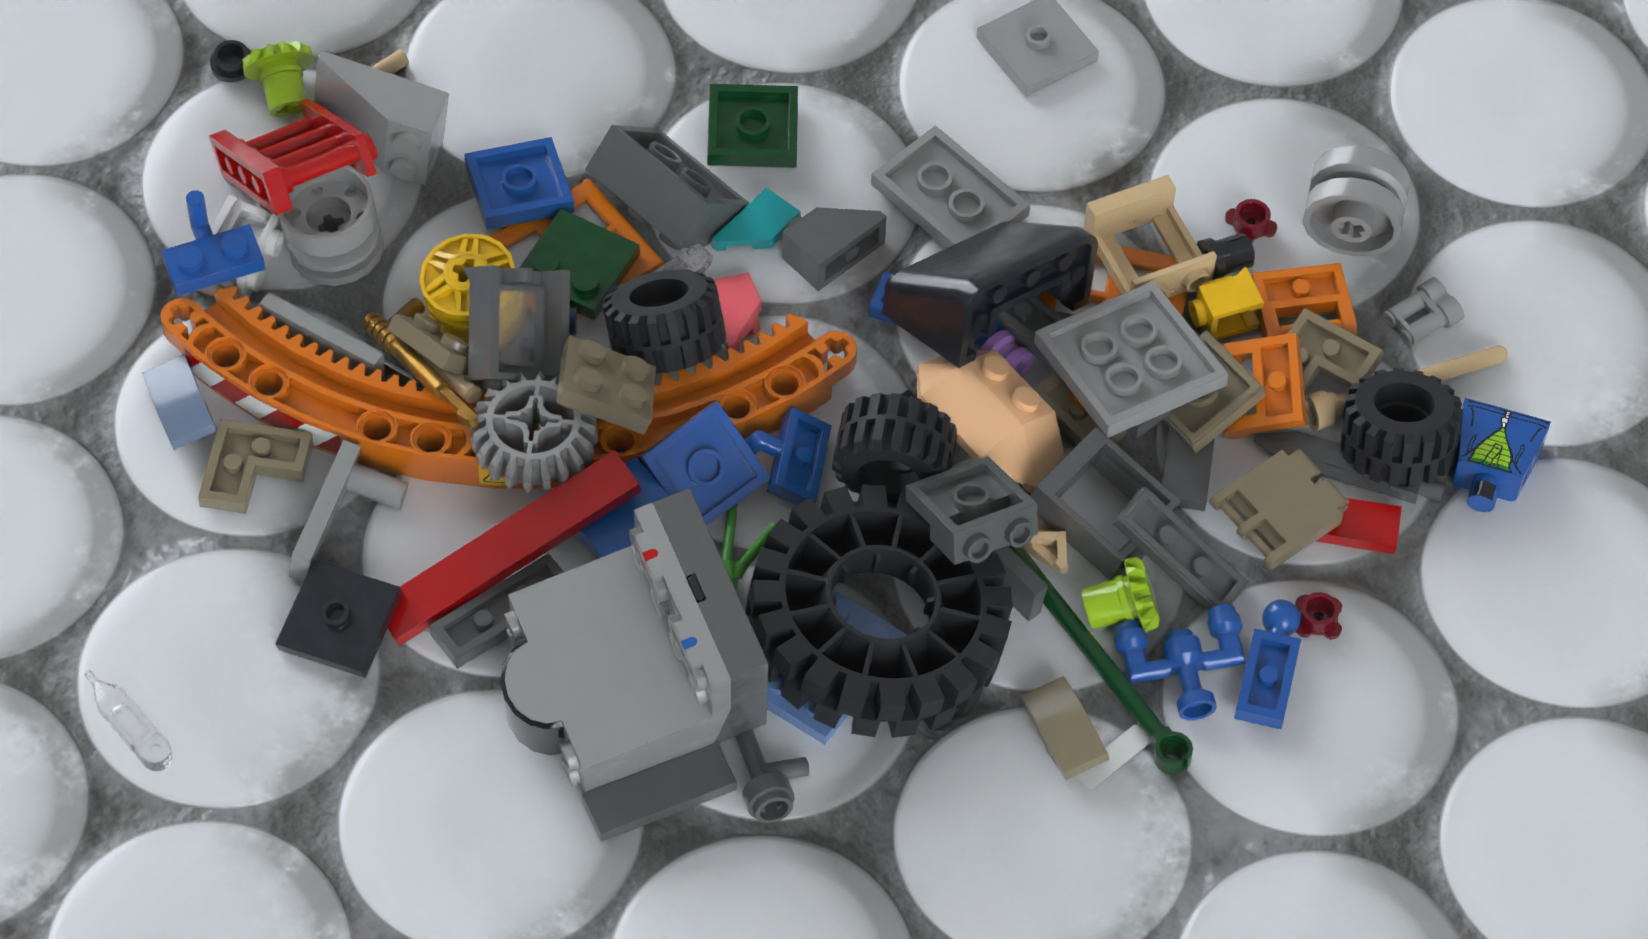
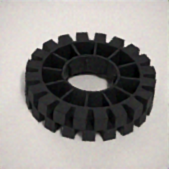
(864, 674)

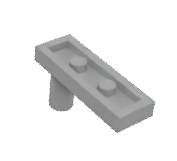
(343, 477)

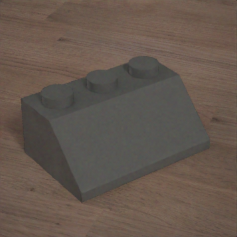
(663, 185)

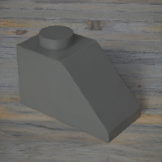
(831, 242)

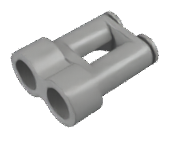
(1437, 304)

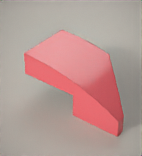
(739, 308)

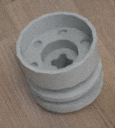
(333, 228)

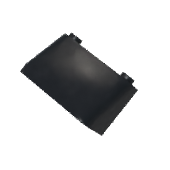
(965, 286)

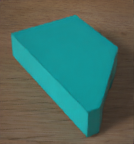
(757, 224)

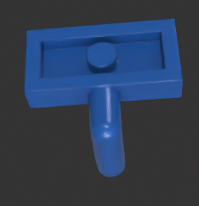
(210, 257)
(797, 455)

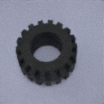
(666, 319)
(1401, 427)
(892, 443)

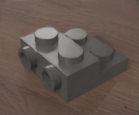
(974, 510)

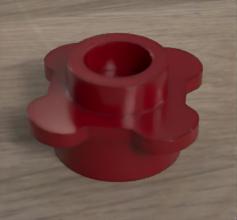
(1255, 212)
(1322, 605)

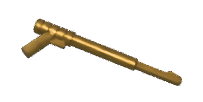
(377, 327)

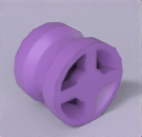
(1018, 357)

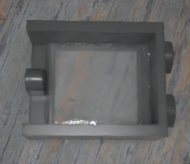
(516, 323)

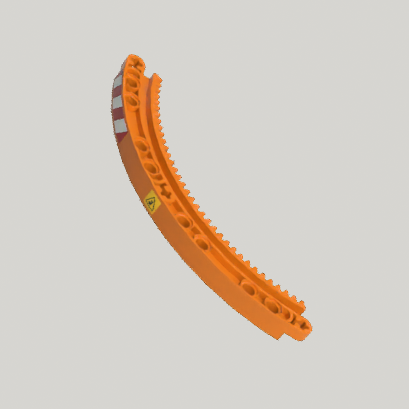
(349, 406)

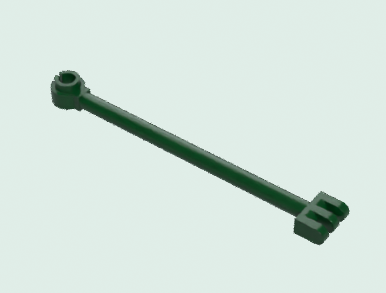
(1162, 738)

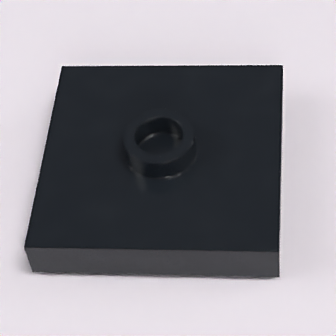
(339, 618)

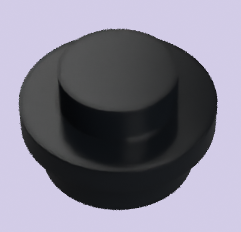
(227, 61)

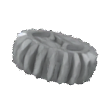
(504, 429)

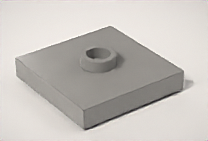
(1037, 45)

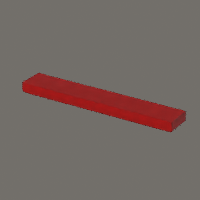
(512, 544)

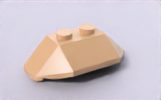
(995, 414)

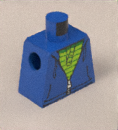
(1496, 452)

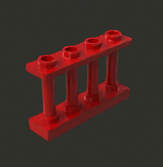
(293, 155)

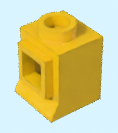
(1227, 305)

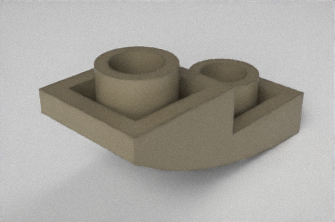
(1065, 727)

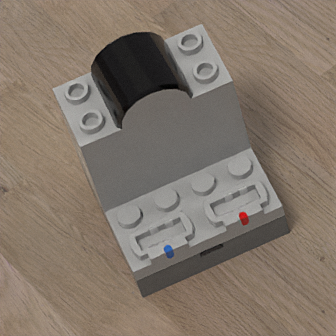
(634, 653)

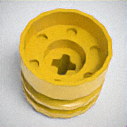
(446, 283)

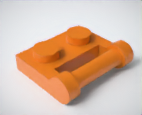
(1310, 287)
(1280, 372)

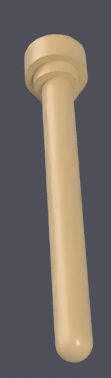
(1325, 407)

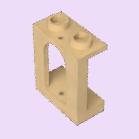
(1138, 206)

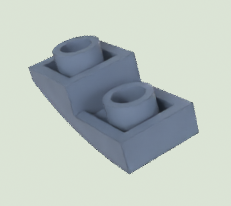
(179, 402)

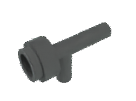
(769, 791)

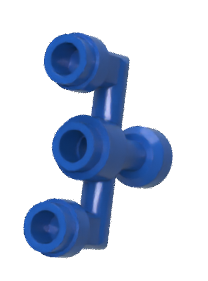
(1184, 657)

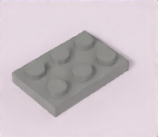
(947, 189)

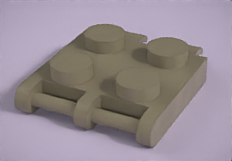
(1282, 506)

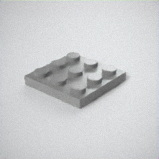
(1130, 359)

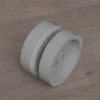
(1356, 201)

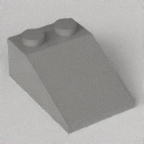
(396, 112)

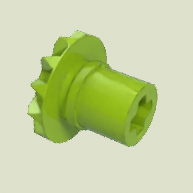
(280, 73)
(1123, 599)

